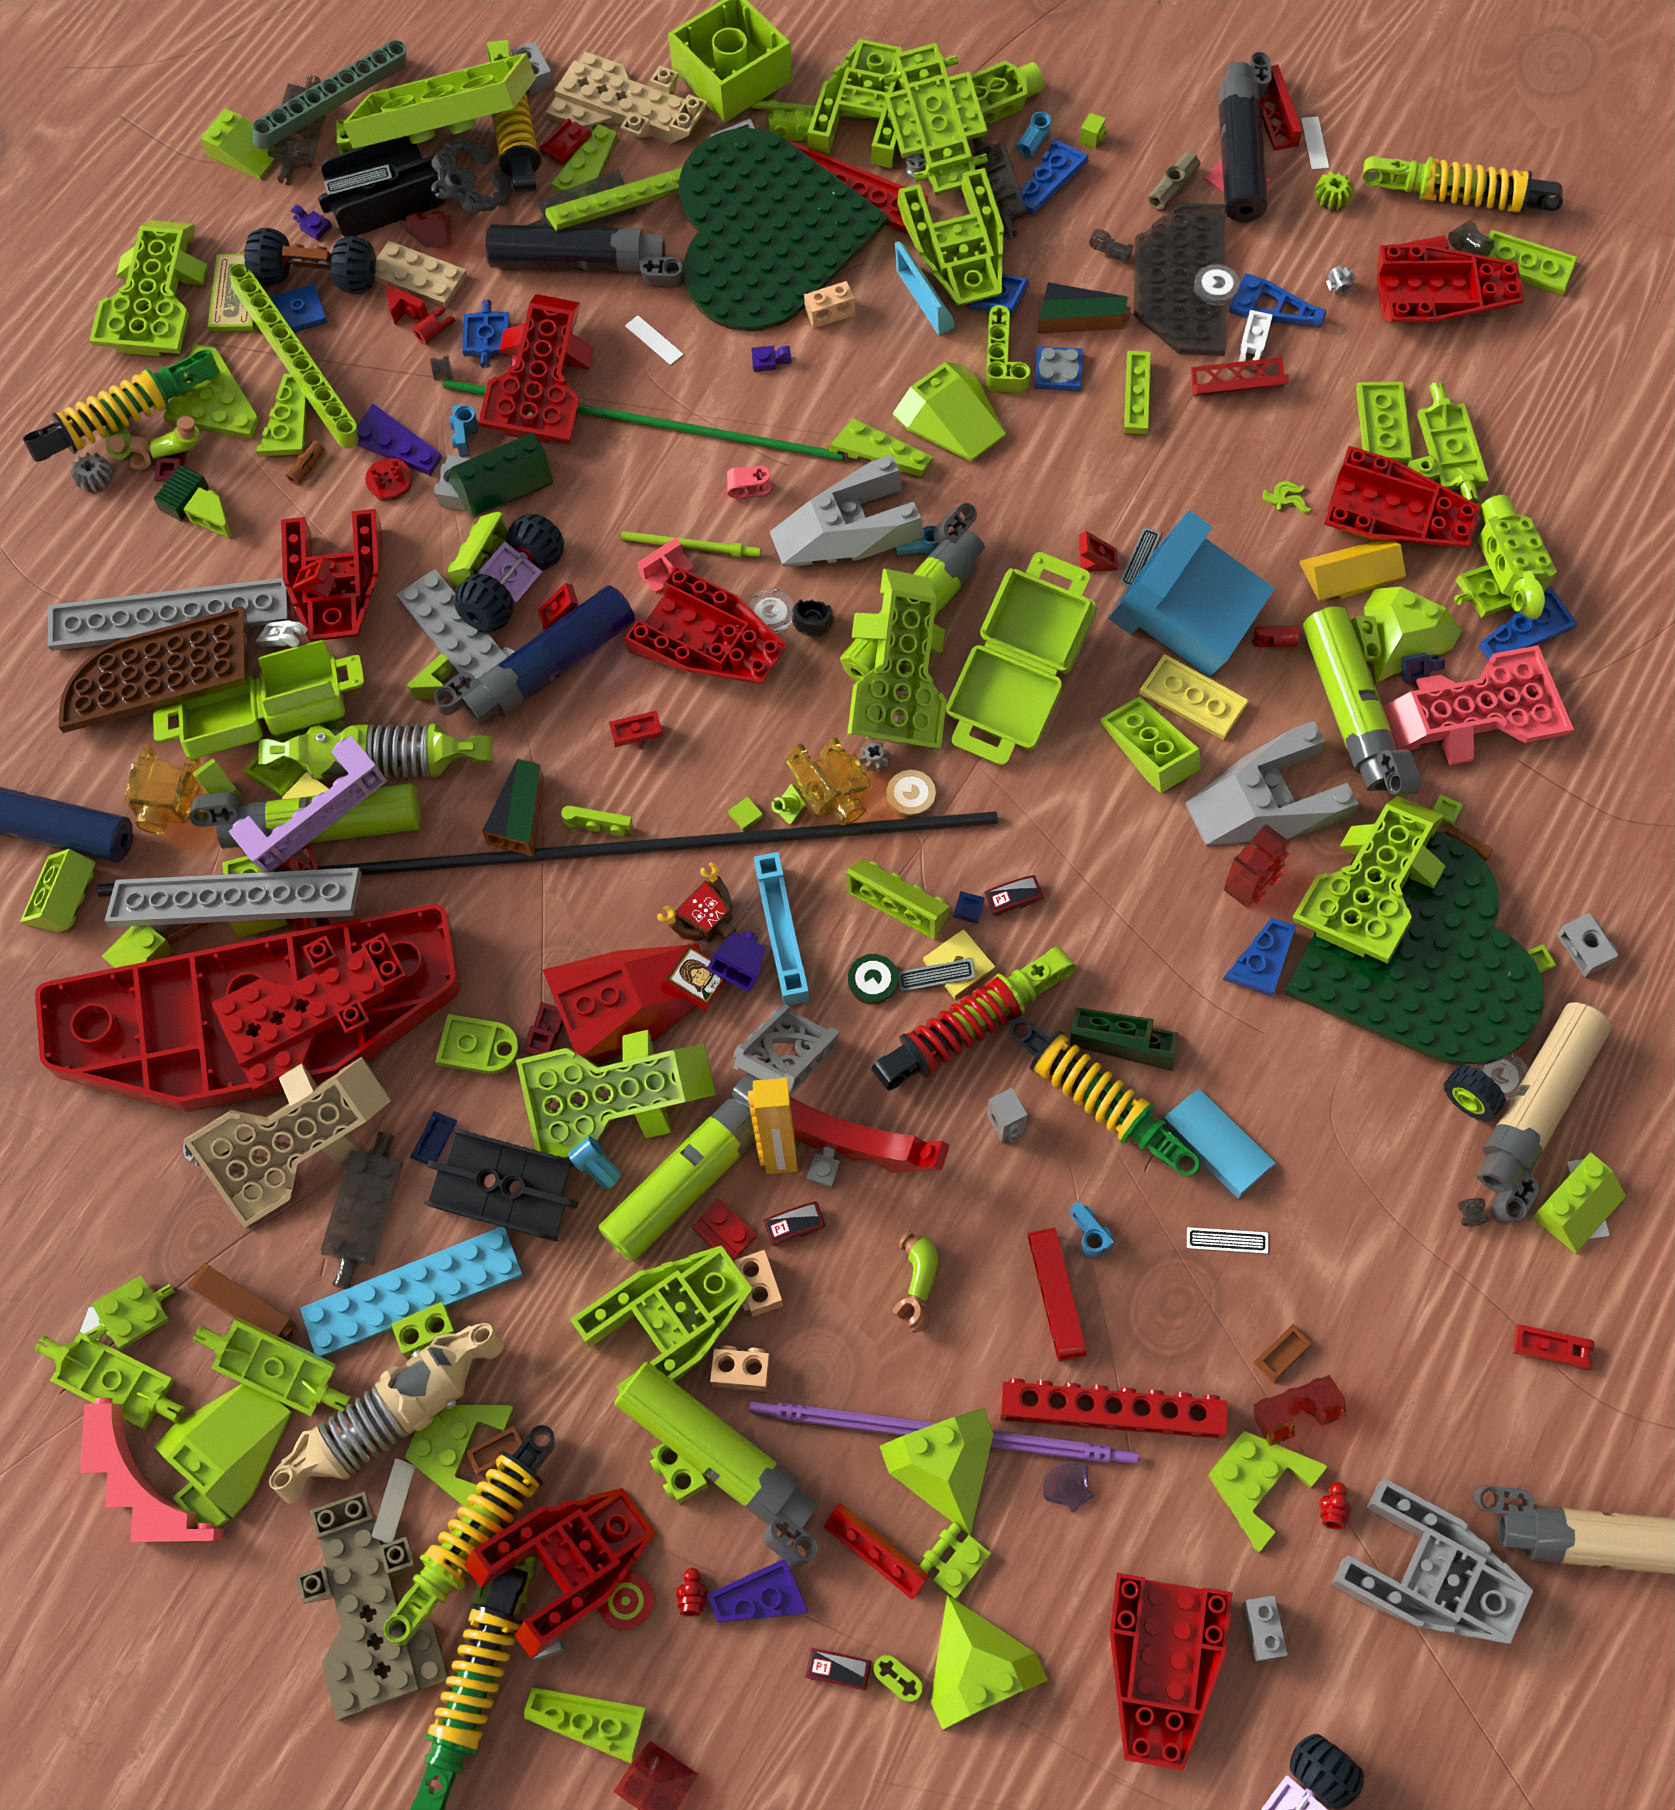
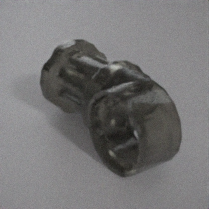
(1109, 246)

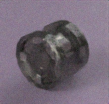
(441, 368)
(1473, 1212)

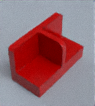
(636, 729)

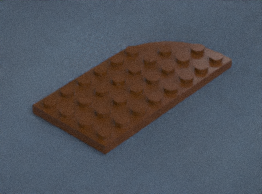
(158, 670)

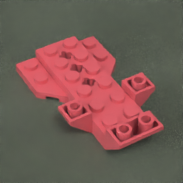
(1509, 696)

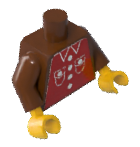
(703, 912)

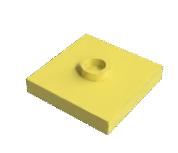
(959, 948)

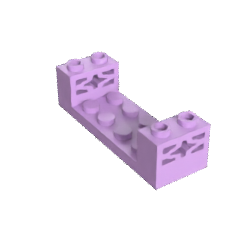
(311, 821)

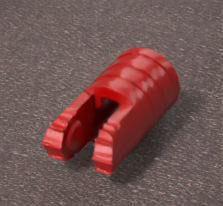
(430, 326)
(1276, 636)

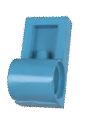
(462, 427)
(1086, 1221)

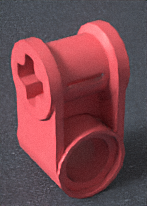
(747, 482)

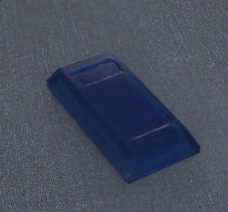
(433, 1138)

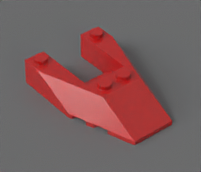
(354, 573)
(585, 1549)

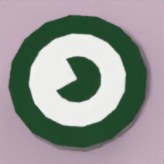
(873, 978)

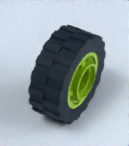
(1474, 1093)

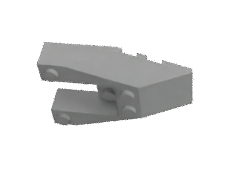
(836, 526)
(1255, 794)
(1451, 1579)

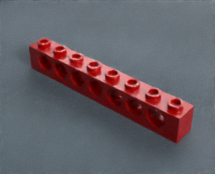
(1099, 1417)

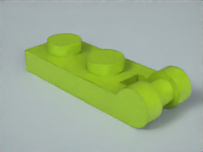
(597, 821)

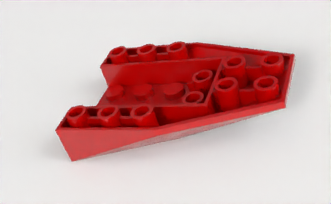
(706, 632)
(616, 997)

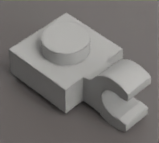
(824, 1168)

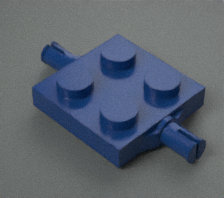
(484, 333)

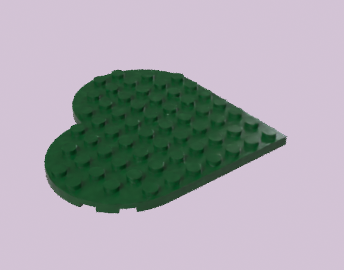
(766, 227)
(1453, 981)

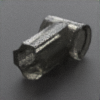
(1468, 236)

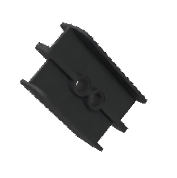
(384, 201)
(532, 1211)

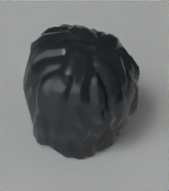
(812, 617)

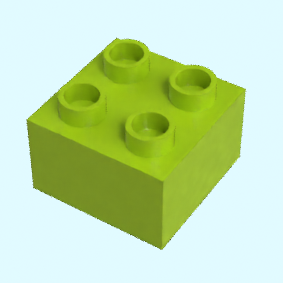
(731, 57)

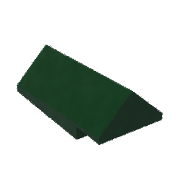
(1124, 1037)

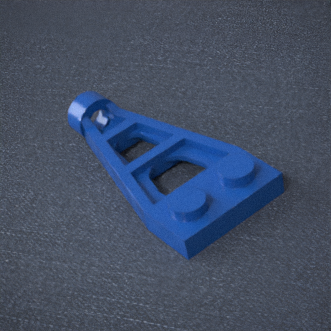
(1253, 287)

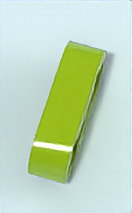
(903, 1673)

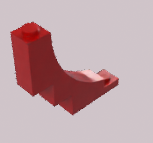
(857, 1142)

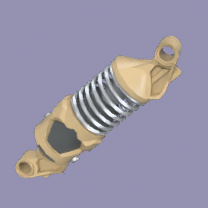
(399, 1405)

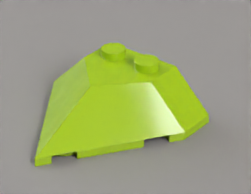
(1408, 627)
(945, 1464)
(978, 1666)

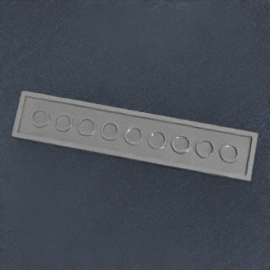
(119, 617)
(234, 897)

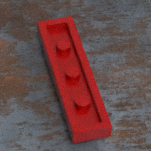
(876, 1551)

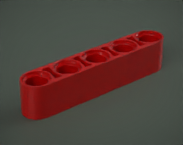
(1056, 1294)

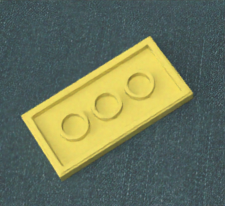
(1193, 697)

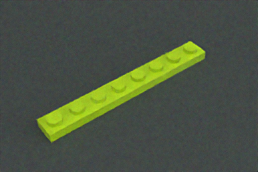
(614, 200)

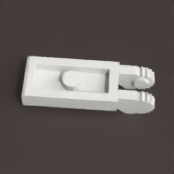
(1255, 335)
(280, 634)

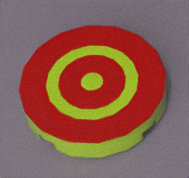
(629, 1604)

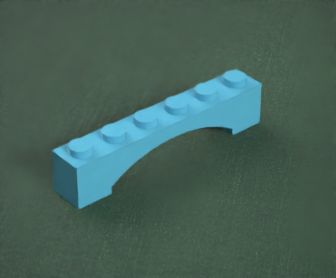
(781, 929)

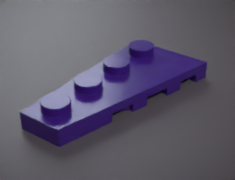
(391, 439)

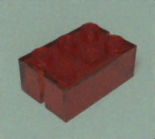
(1257, 867)

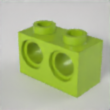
(422, 1323)
(674, 1472)

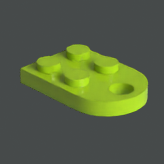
(474, 1045)

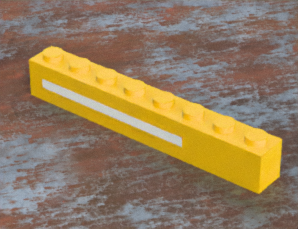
(773, 1125)

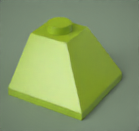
(137, 946)

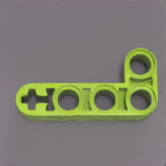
(1001, 374)

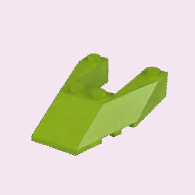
(860, 89)
(962, 250)
(678, 1305)

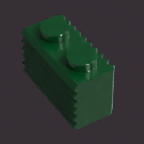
(179, 491)

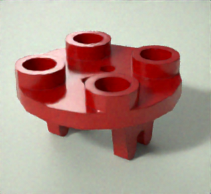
(379, 484)

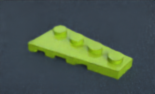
(588, 160)
(287, 422)
(867, 442)
(592, 1721)

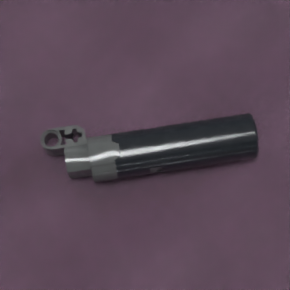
(1242, 137)
(583, 250)

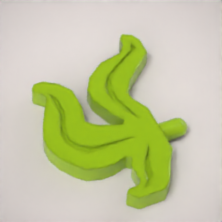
(1279, 500)

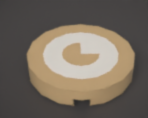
(911, 793)

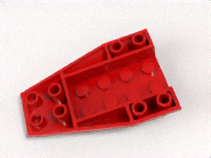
(1442, 283)
(1397, 504)
(1165, 1664)

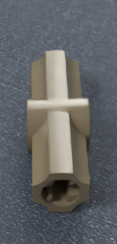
(1174, 180)

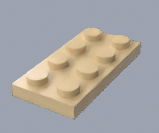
(418, 274)

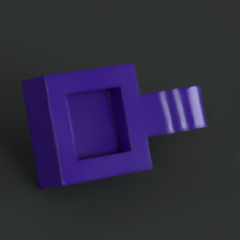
(311, 224)
(766, 357)

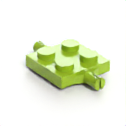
(1482, 591)
(130, 1312)

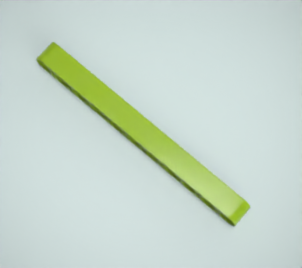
(294, 356)

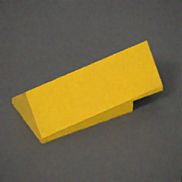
(1355, 569)

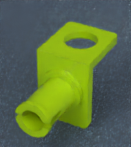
(788, 805)

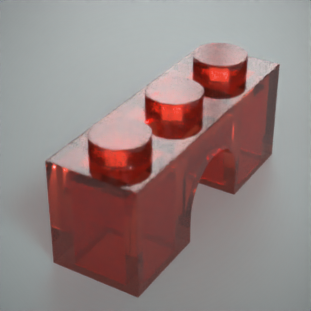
(1318, 1398)

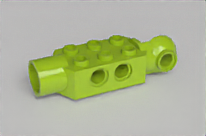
(1005, 88)
(1515, 555)

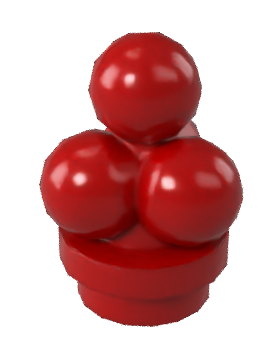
(1335, 1508)
(691, 1595)

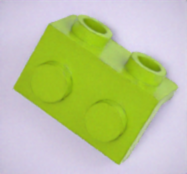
(792, 124)

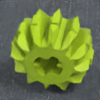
(1334, 190)

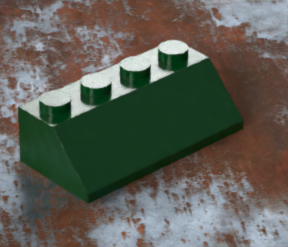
(501, 475)

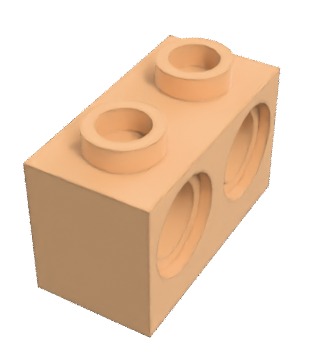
(829, 304)
(762, 1282)
(739, 1377)

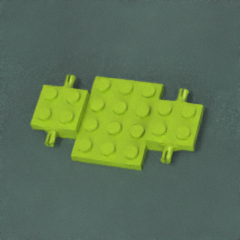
(935, 116)

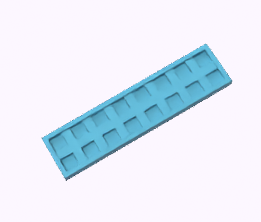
(440, 1277)

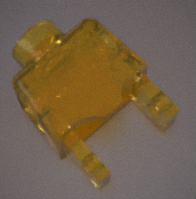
(830, 784)
(160, 792)

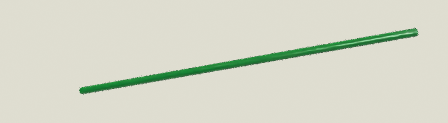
(677, 426)

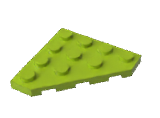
(215, 403)

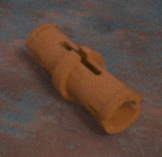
(297, 473)

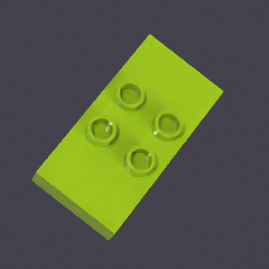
(440, 101)

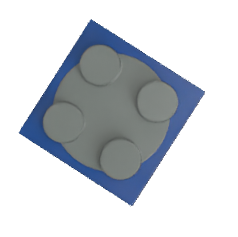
(1058, 368)

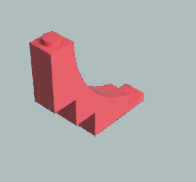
(152, 1514)

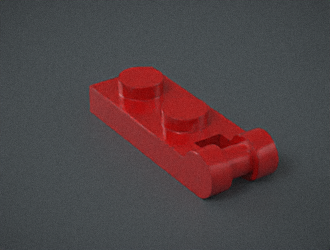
(1553, 1346)

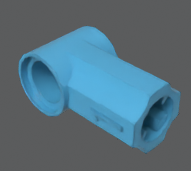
(1035, 134)
(921, 545)
(591, 1158)

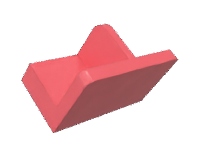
(660, 563)

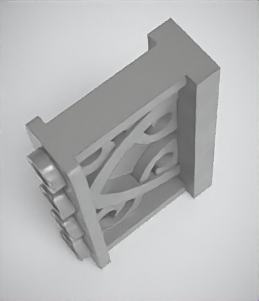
(814, 1037)

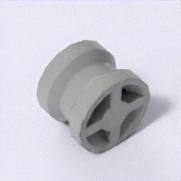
(915, 164)

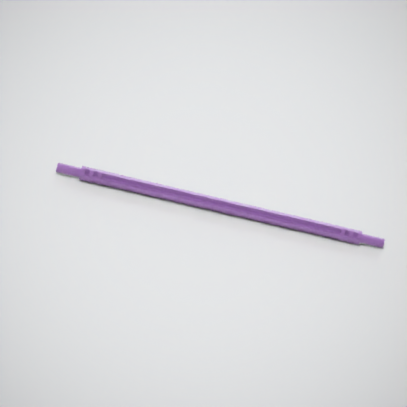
(902, 1427)

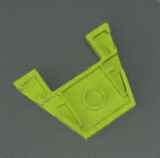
(442, 1445)
(1249, 1473)

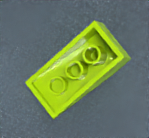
(1152, 744)

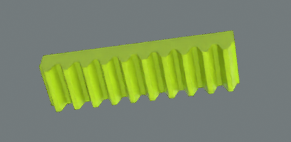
(1137, 392)

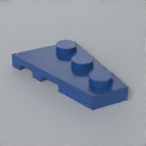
(1263, 960)

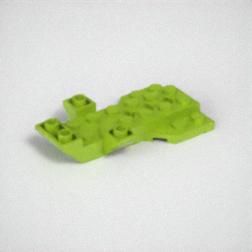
(145, 312)
(906, 639)
(1384, 851)
(638, 1086)

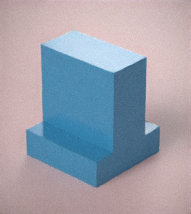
(1193, 597)

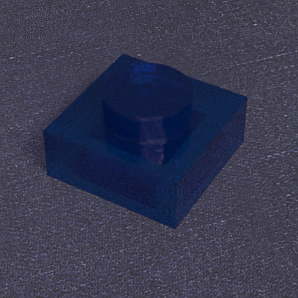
(969, 907)

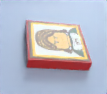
(692, 980)

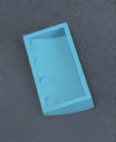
(922, 290)
(1218, 1143)

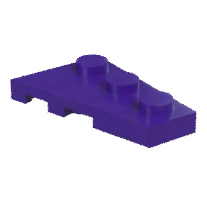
(759, 1596)

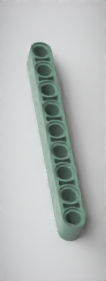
(329, 94)

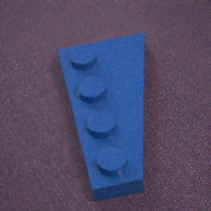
(1056, 170)
(1524, 632)

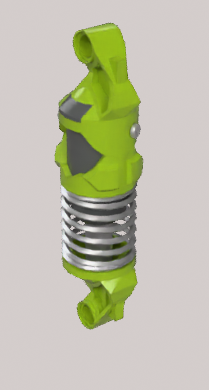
(381, 745)

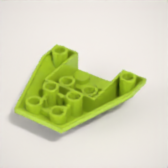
(951, 412)
(227, 1445)

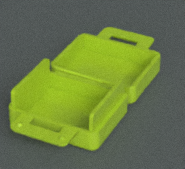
(1028, 638)
(293, 693)

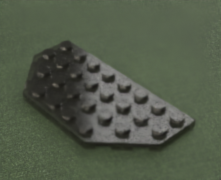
(1165, 275)

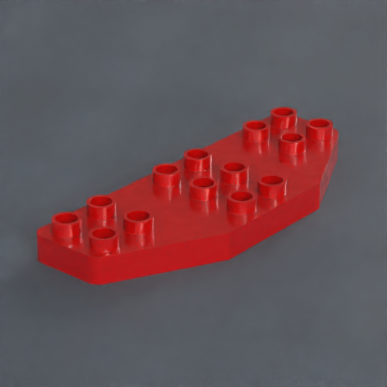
(158, 1039)

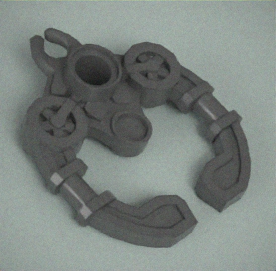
(458, 183)

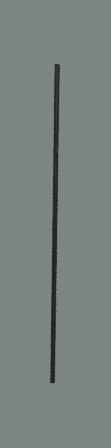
(663, 844)

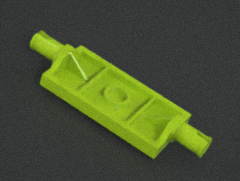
(1452, 444)
(273, 1366)
(103, 1372)

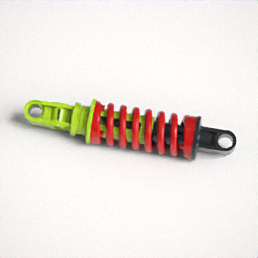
(994, 1003)

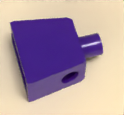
(738, 960)

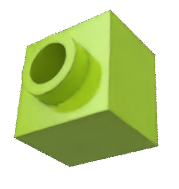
(1093, 130)
(1426, 467)

